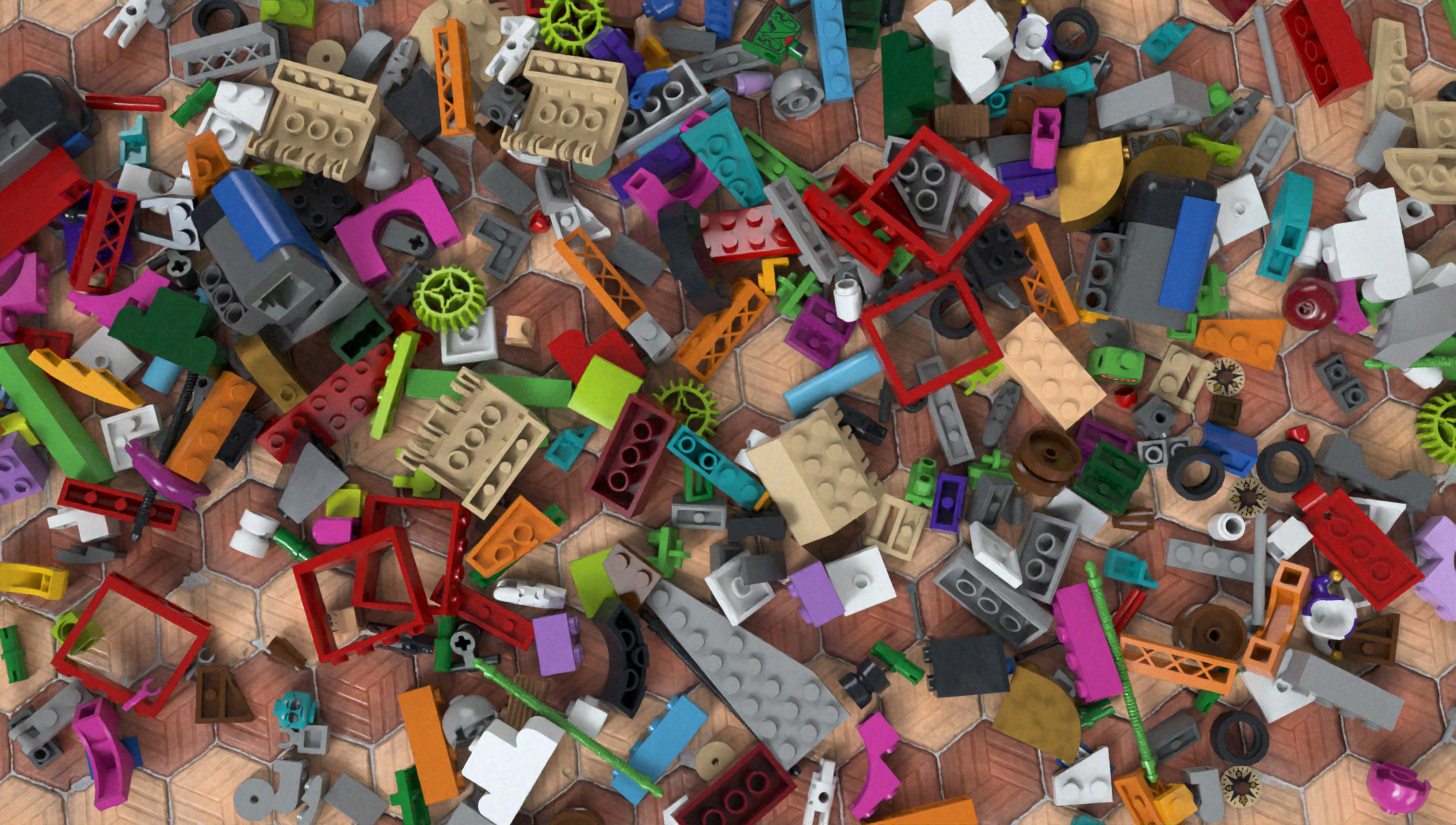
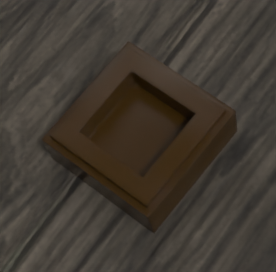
(1225, 410)

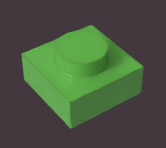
(1218, 99)

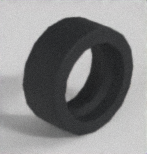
(206, 8)
(1086, 21)
(1073, 121)
(937, 322)
(1306, 466)
(1203, 490)
(1260, 743)

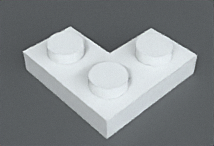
(126, 426)

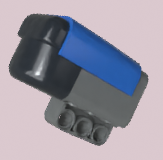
(39, 116)
(262, 254)
(1158, 254)

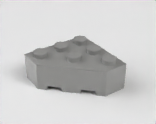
(1154, 104)
(926, 187)

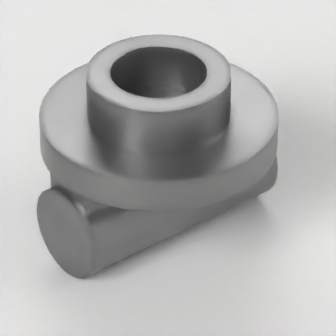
(1015, 511)

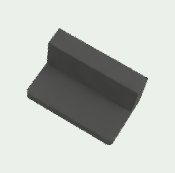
(636, 260)

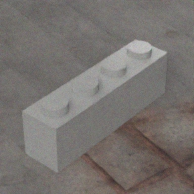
(1343, 690)

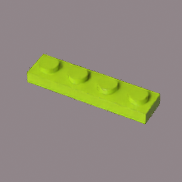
(390, 395)

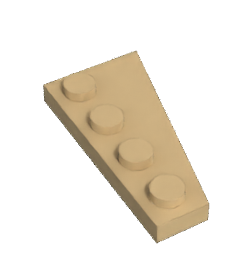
(1390, 75)

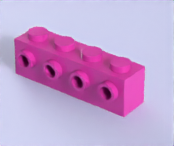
(1085, 644)

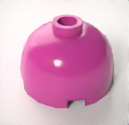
(1396, 788)

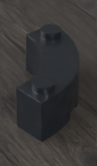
(690, 260)
(627, 657)

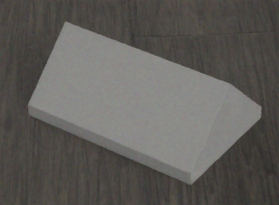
(1044, 555)

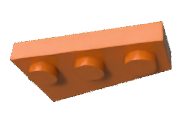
(205, 162)
(1243, 340)
(512, 537)

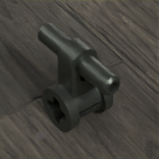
(178, 267)
(887, 397)
(469, 649)

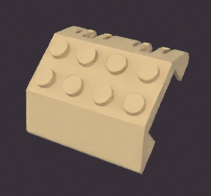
(483, 38)
(571, 108)
(319, 122)
(476, 442)
(816, 474)

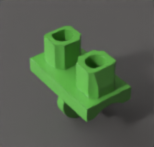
(804, 284)
(1209, 298)
(976, 469)
(922, 482)
(670, 550)

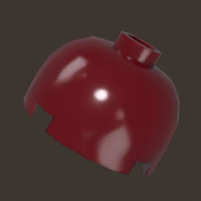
(1321, 298)

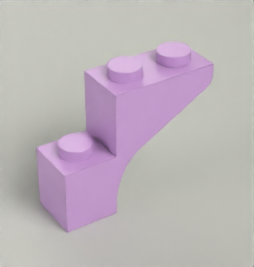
(1438, 543)

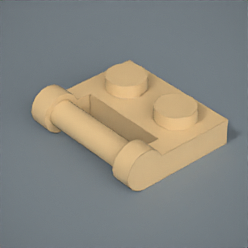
(1172, 373)
(904, 531)

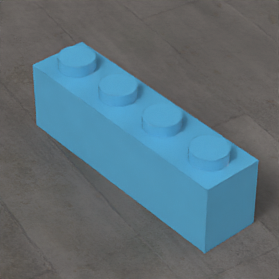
(831, 50)
(662, 745)

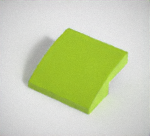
(603, 391)
(592, 581)

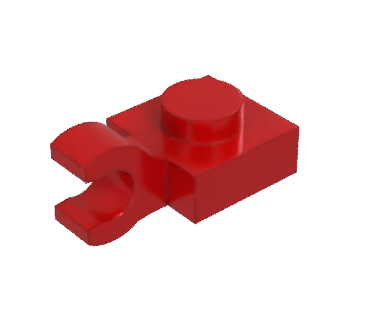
(403, 321)

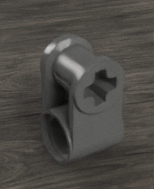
(405, 239)

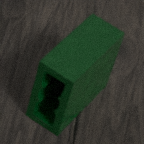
(358, 331)

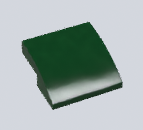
(861, 23)
(1109, 477)

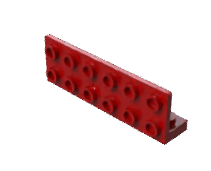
(39, 198)
(333, 404)

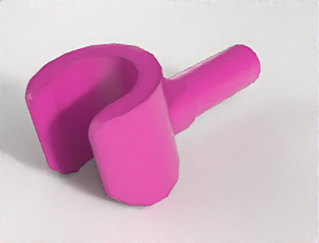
(140, 695)

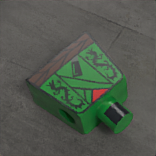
(774, 35)

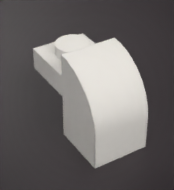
(91, 526)

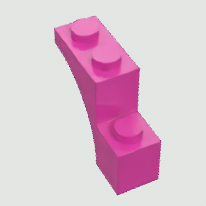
(138, 294)
(26, 296)
(1350, 317)
(110, 761)
(880, 780)

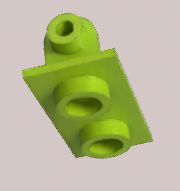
(1223, 154)
(280, 175)

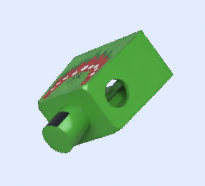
(1118, 365)

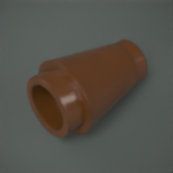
(1135, 519)
(284, 654)

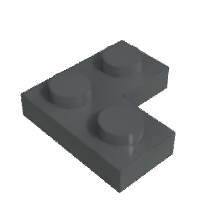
(508, 245)

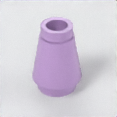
(751, 82)

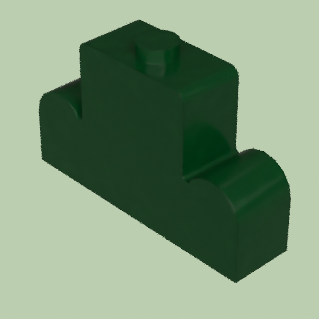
(912, 82)
(174, 330)

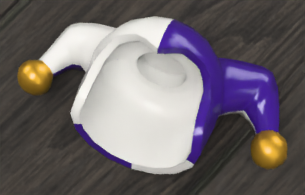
(1035, 38)
(1328, 615)

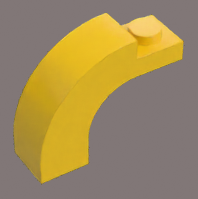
(34, 580)

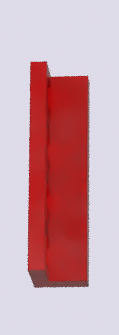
(91, 236)

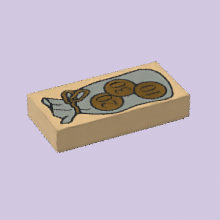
(1145, 140)

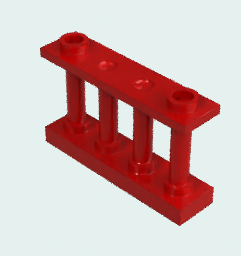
(846, 229)

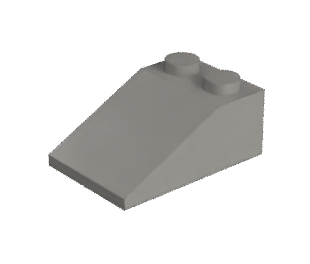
(335, 304)
(1415, 326)

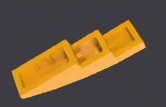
(96, 382)

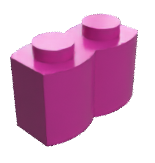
(1045, 138)
(337, 530)

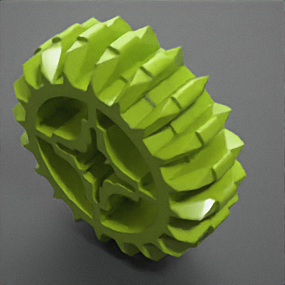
(565, 24)
(456, 305)
(705, 413)
(1438, 432)

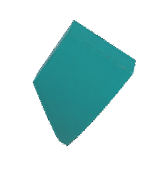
(1165, 40)
(135, 145)
(568, 447)
(1127, 569)

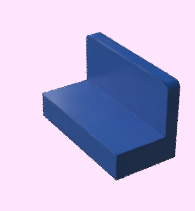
(1233, 449)

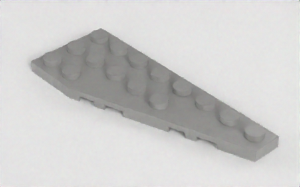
(766, 687)

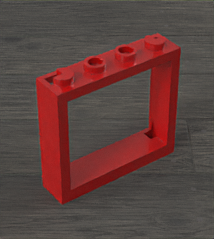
(964, 167)
(898, 300)
(368, 565)
(157, 605)
(315, 608)

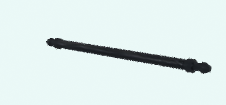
(142, 518)
(655, 626)

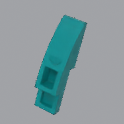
(1074, 80)
(1289, 227)
(715, 467)

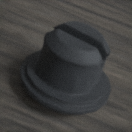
(1448, 92)

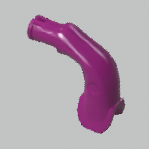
(164, 479)

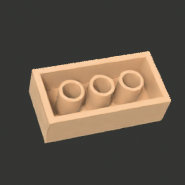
(1048, 373)

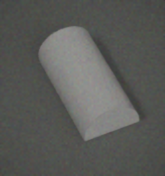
(664, 109)
(992, 599)

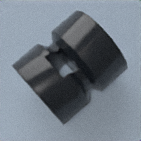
(864, 682)

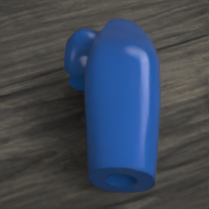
(644, 85)

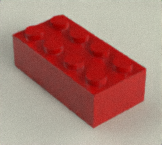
(1327, 49)

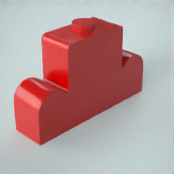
(575, 355)

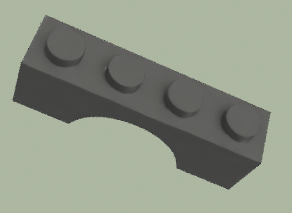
(1344, 460)

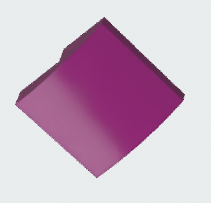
(819, 332)
(1089, 434)

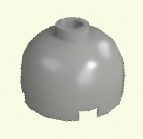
(796, 94)
(385, 165)
(866, 279)
(467, 719)

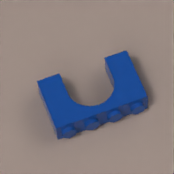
(721, 18)

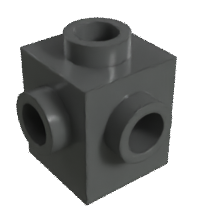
(502, 104)
(1153, 418)

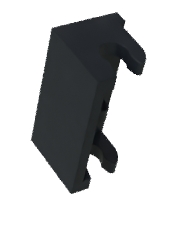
(239, 438)

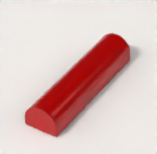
(117, 504)

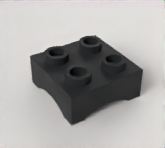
(418, 107)
(322, 204)
(997, 256)
(766, 525)

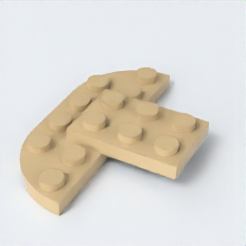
(1430, 170)

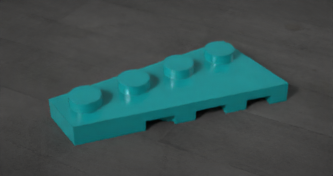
(727, 156)

